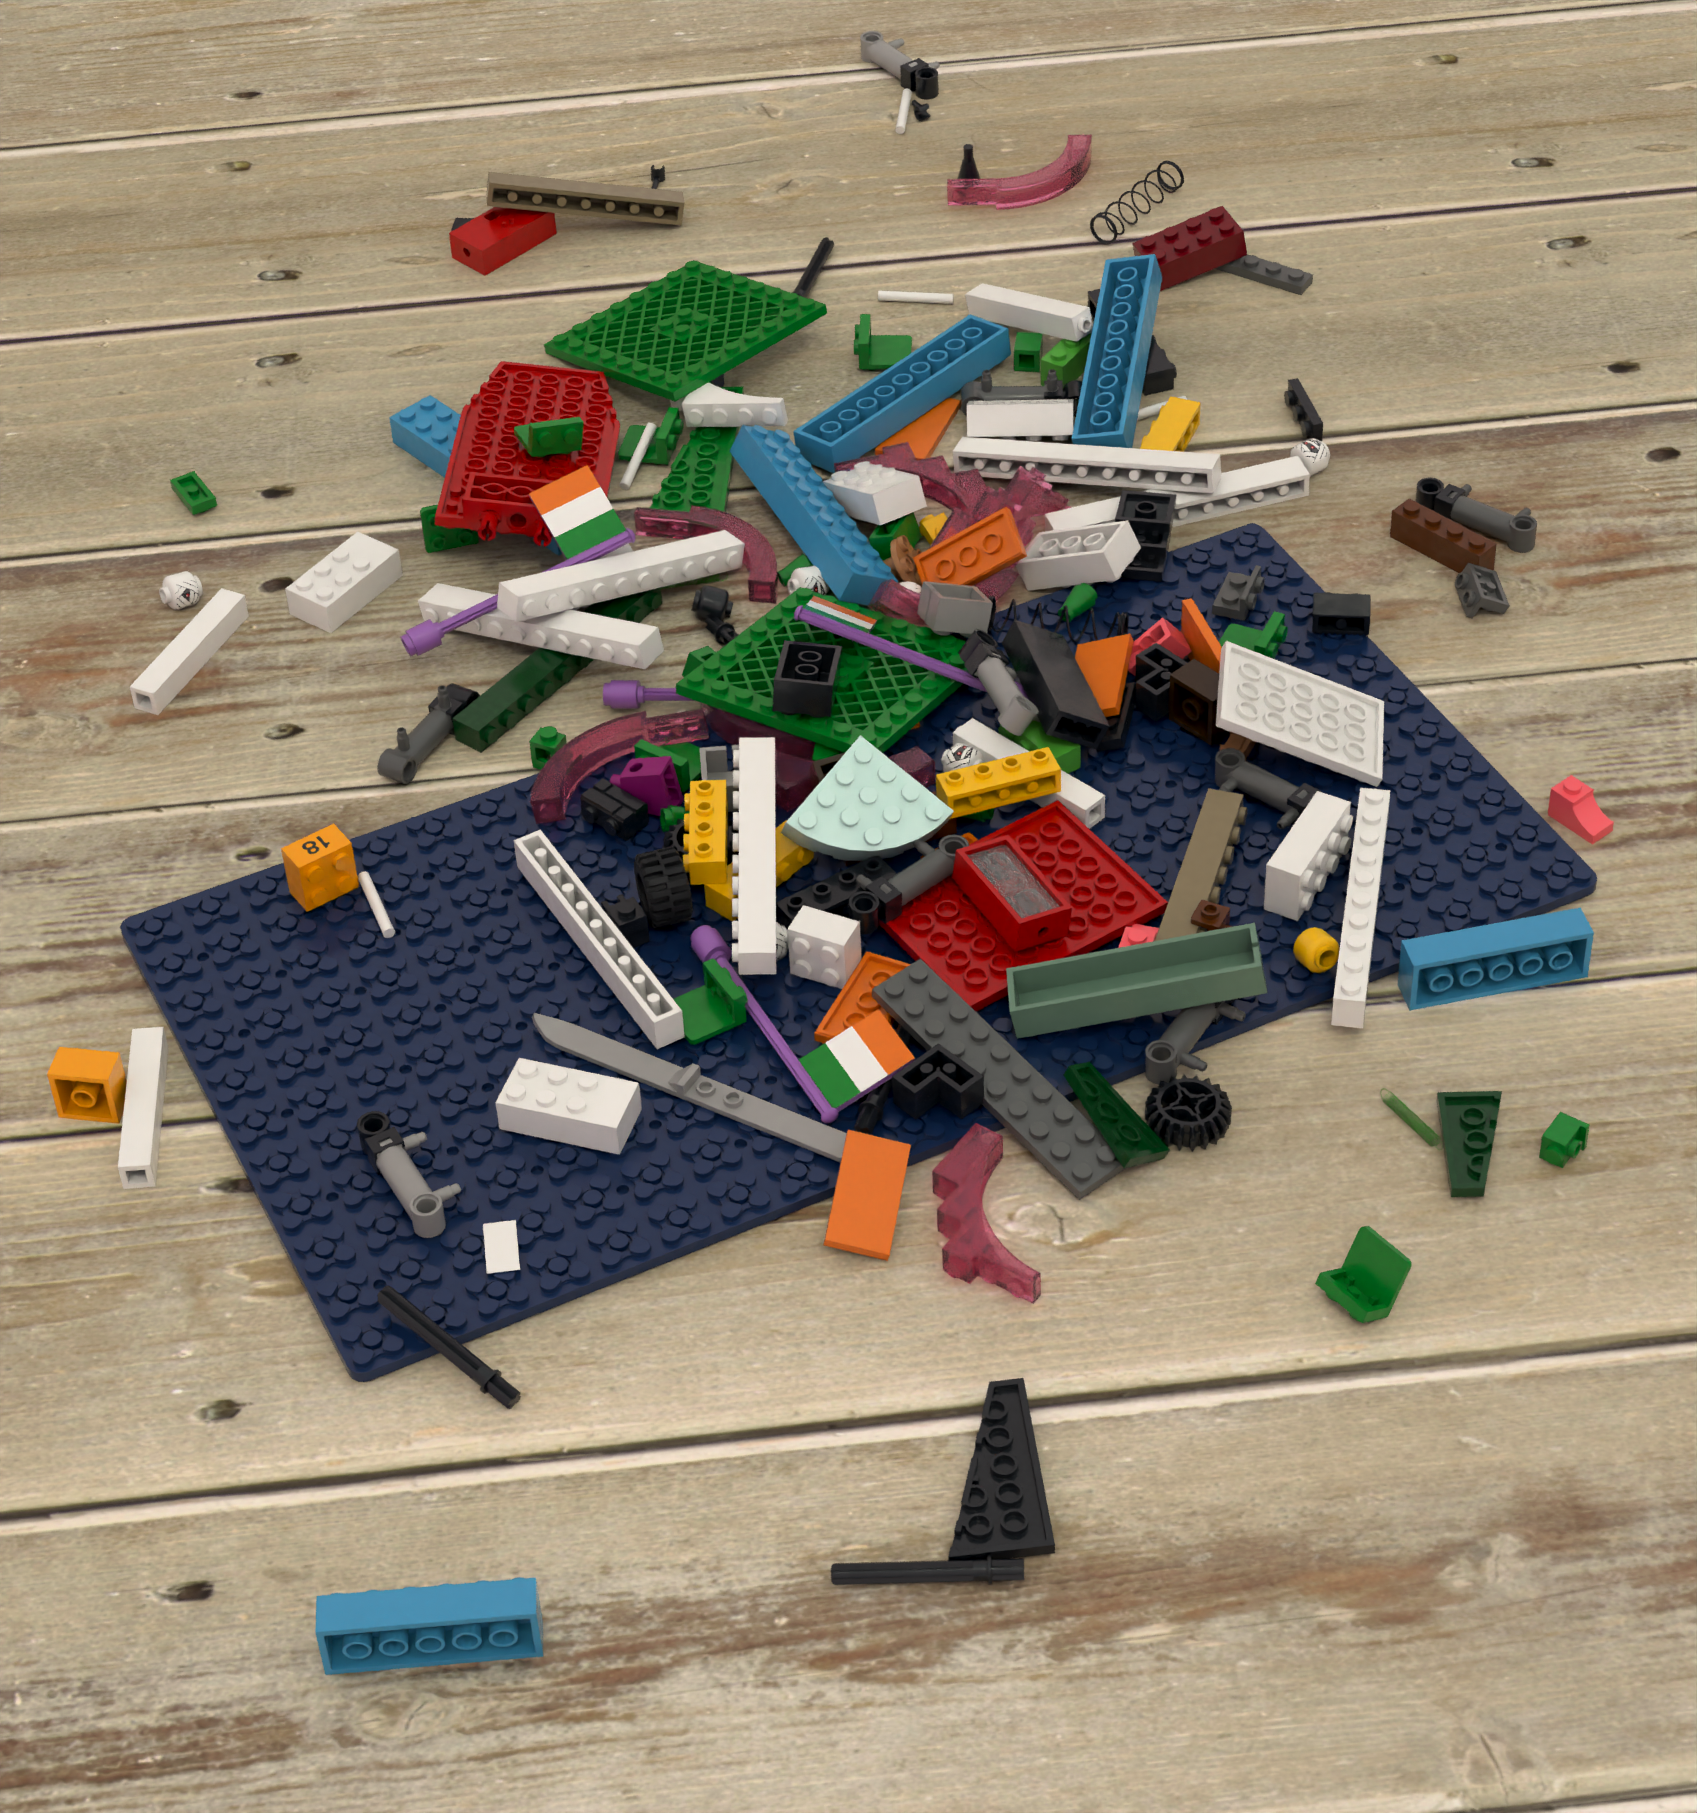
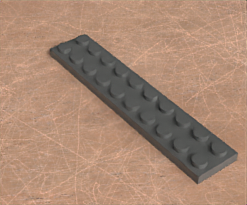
(1012, 1086)

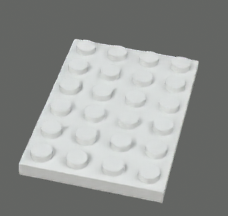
(1300, 714)

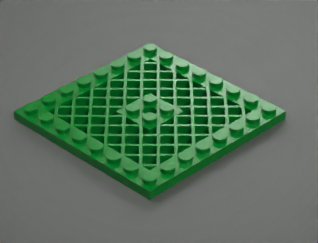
(685, 330)
(875, 691)

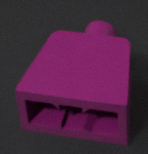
(651, 781)

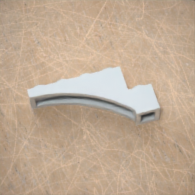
(722, 408)

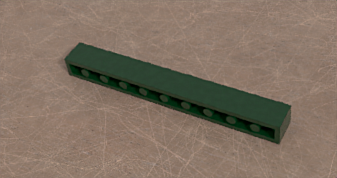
(538, 678)

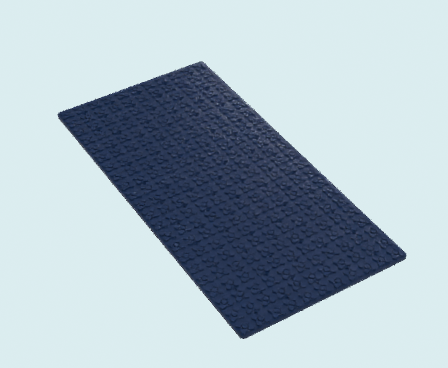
(323, 1018)

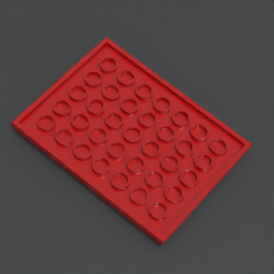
(972, 955)

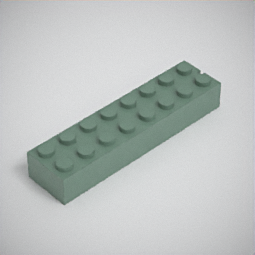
(1136, 980)

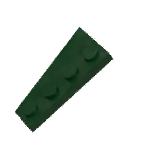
(1118, 1123)
(1468, 1135)

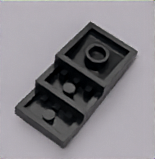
(1152, 522)

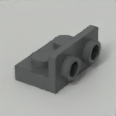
(1480, 588)
(1238, 594)

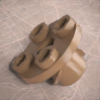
(902, 560)

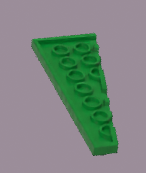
(700, 470)

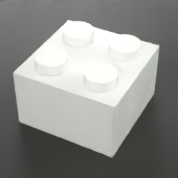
(823, 946)

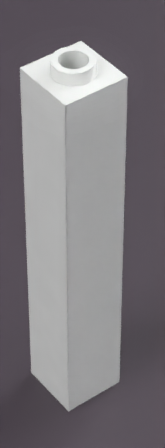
(1030, 312)
(189, 651)
(1075, 795)
(143, 1108)

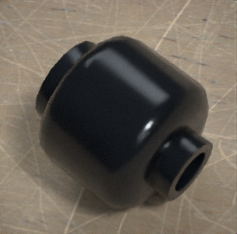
(711, 603)

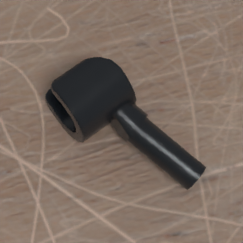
(920, 110)
(657, 176)

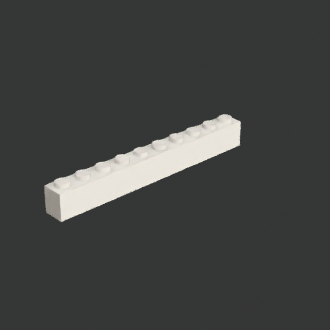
(1091, 464)
(1236, 492)
(619, 575)
(562, 631)
(756, 857)
(1361, 909)
(599, 939)

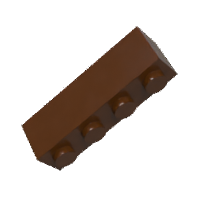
(1440, 537)

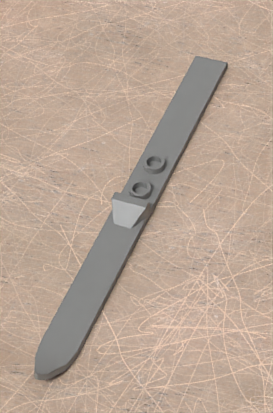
(692, 1086)

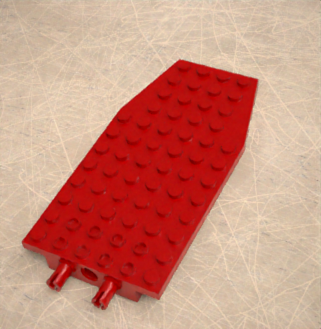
(492, 470)

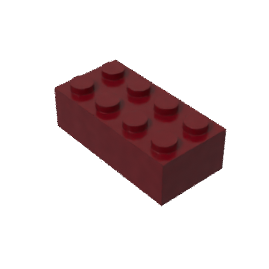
(1194, 246)

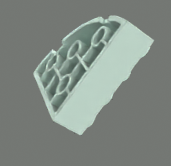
(866, 809)

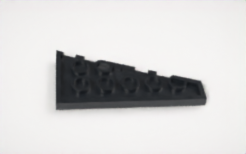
(1004, 1491)

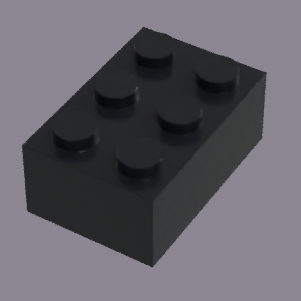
(807, 679)

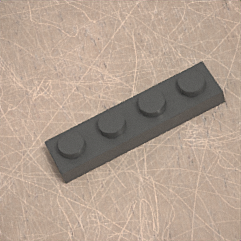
(1269, 273)

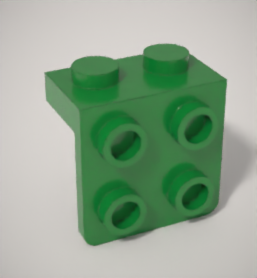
(879, 350)
(551, 436)
(662, 443)
(441, 538)
(1263, 642)
(684, 757)
(713, 1006)
(1368, 1277)

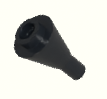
(968, 167)

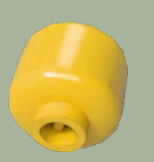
(1316, 950)

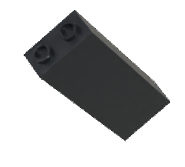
(1055, 684)

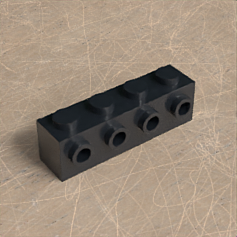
(834, 892)

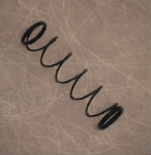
(1161, 182)
(1123, 620)

